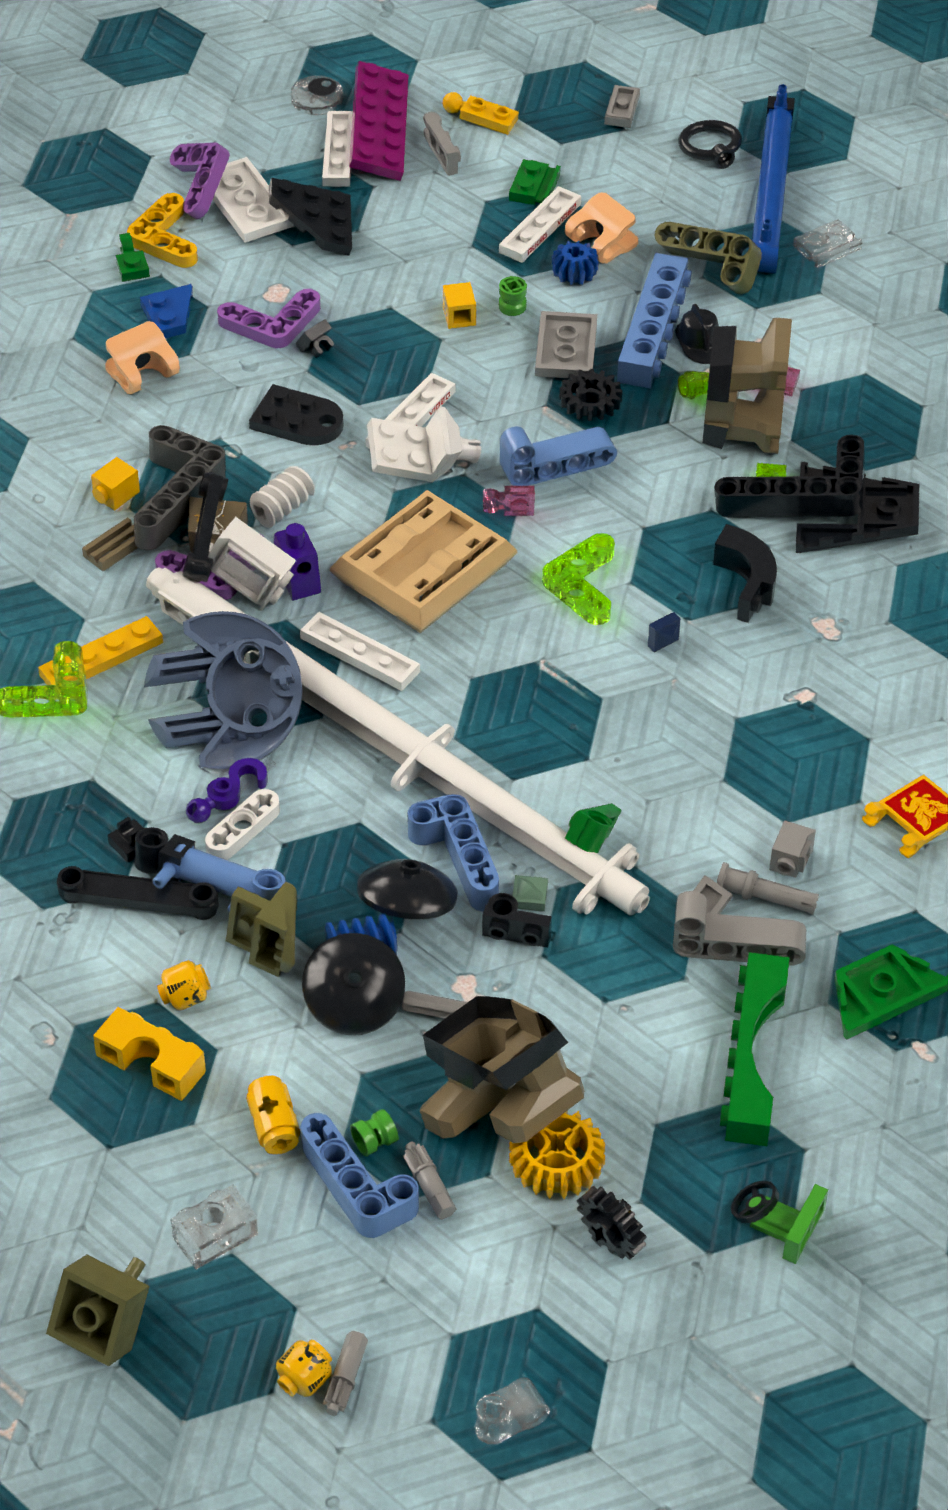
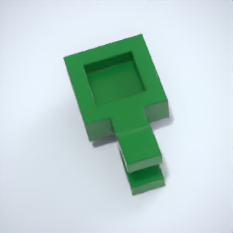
(131, 264)

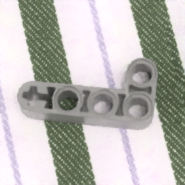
(732, 936)

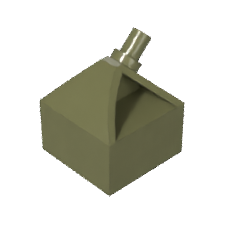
(99, 1308)

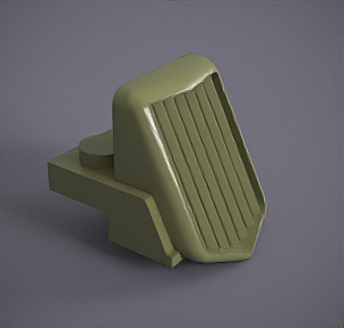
(265, 928)

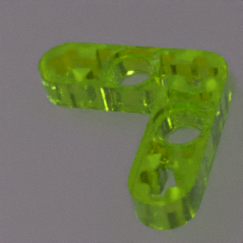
(573, 579)
(63, 691)

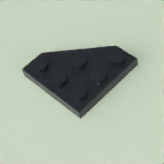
(316, 210)

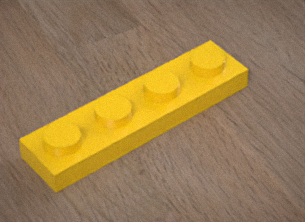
(111, 649)

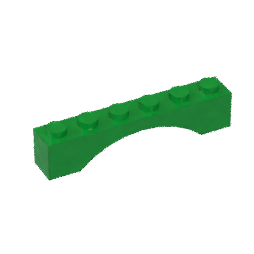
(751, 1103)

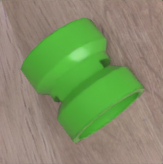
(513, 291)
(374, 1132)

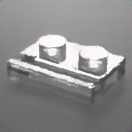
(827, 243)

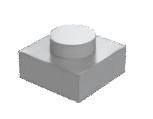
(716, 895)

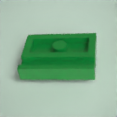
(533, 182)

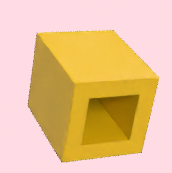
(459, 305)
(115, 483)

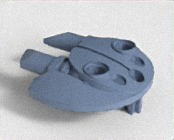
(233, 687)

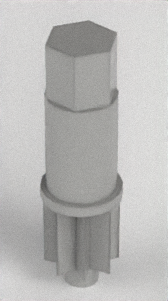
(429, 1180)
(345, 1372)

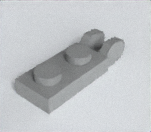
(441, 143)

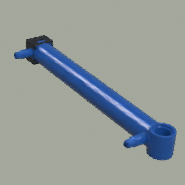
(773, 178)

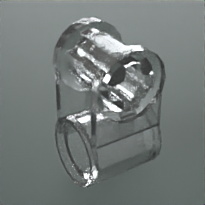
(510, 1408)

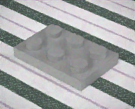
(565, 344)

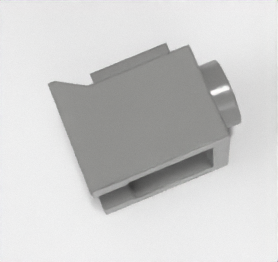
(792, 849)

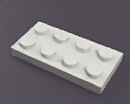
(245, 202)

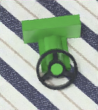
(781, 1220)

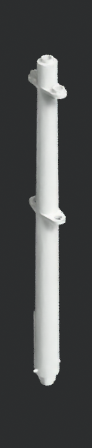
(429, 760)

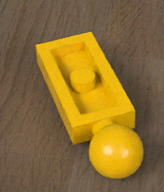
(481, 112)

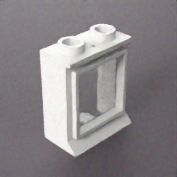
(251, 563)

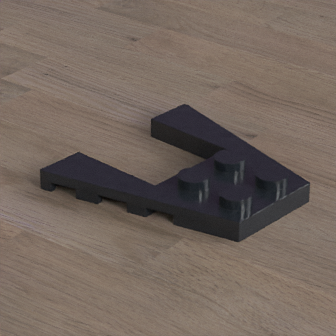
(887, 513)

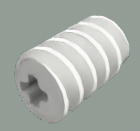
(281, 496)

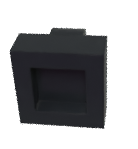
(315, 336)
(124, 838)

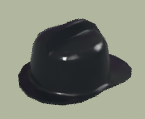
(696, 334)

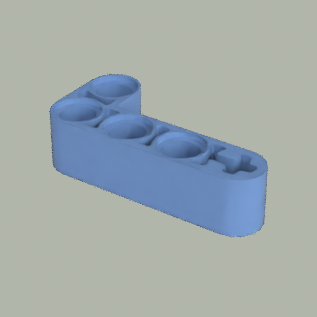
(553, 458)
(452, 821)
(350, 1172)

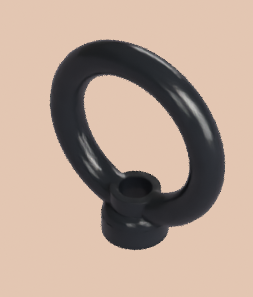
(721, 155)

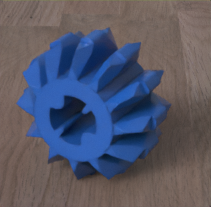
(575, 262)

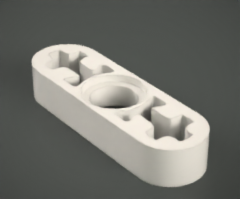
(246, 811)

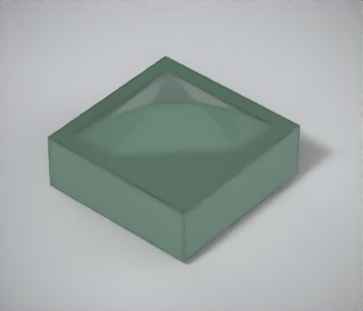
(530, 892)

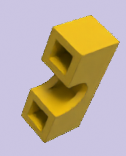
(130, 1037)

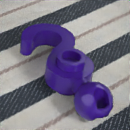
(225, 792)

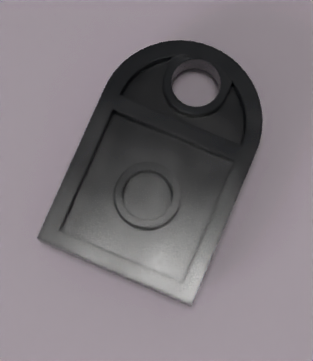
(297, 416)

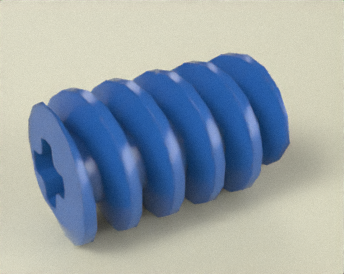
(382, 930)

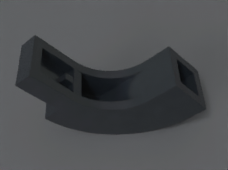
(752, 560)

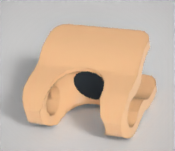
(606, 221)
(138, 350)

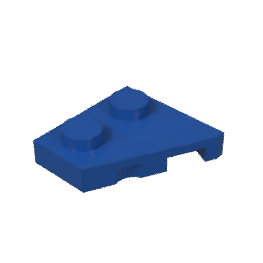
(169, 309)

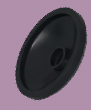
(407, 889)
(347, 1005)

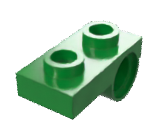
(592, 826)

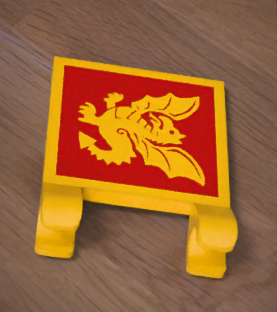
(918, 808)

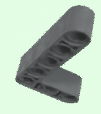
(170, 505)

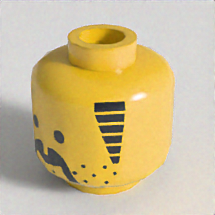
(184, 985)
(303, 1368)

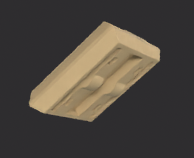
(423, 555)

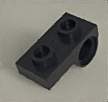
(505, 922)

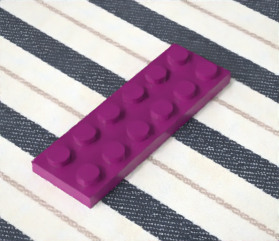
(379, 121)

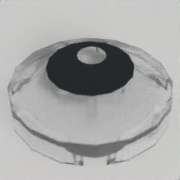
(316, 95)

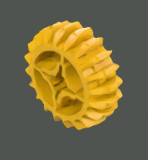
(557, 1165)

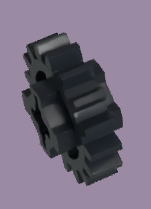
(590, 394)
(611, 1222)

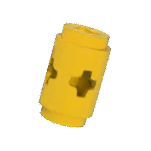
(273, 1114)

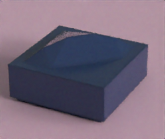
(664, 631)

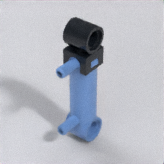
(180, 861)

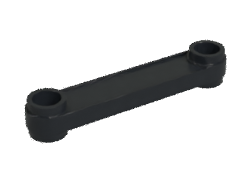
(198, 564)
(137, 893)

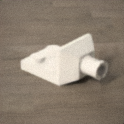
(419, 450)

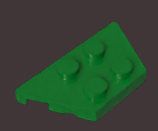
(883, 988)

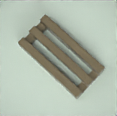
(111, 541)

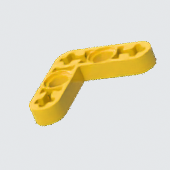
(148, 234)

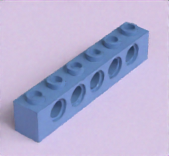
(653, 321)

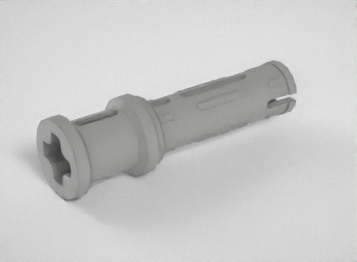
(750, 886)

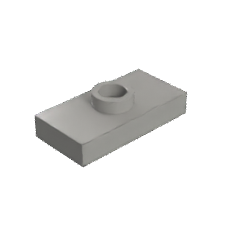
(622, 106)

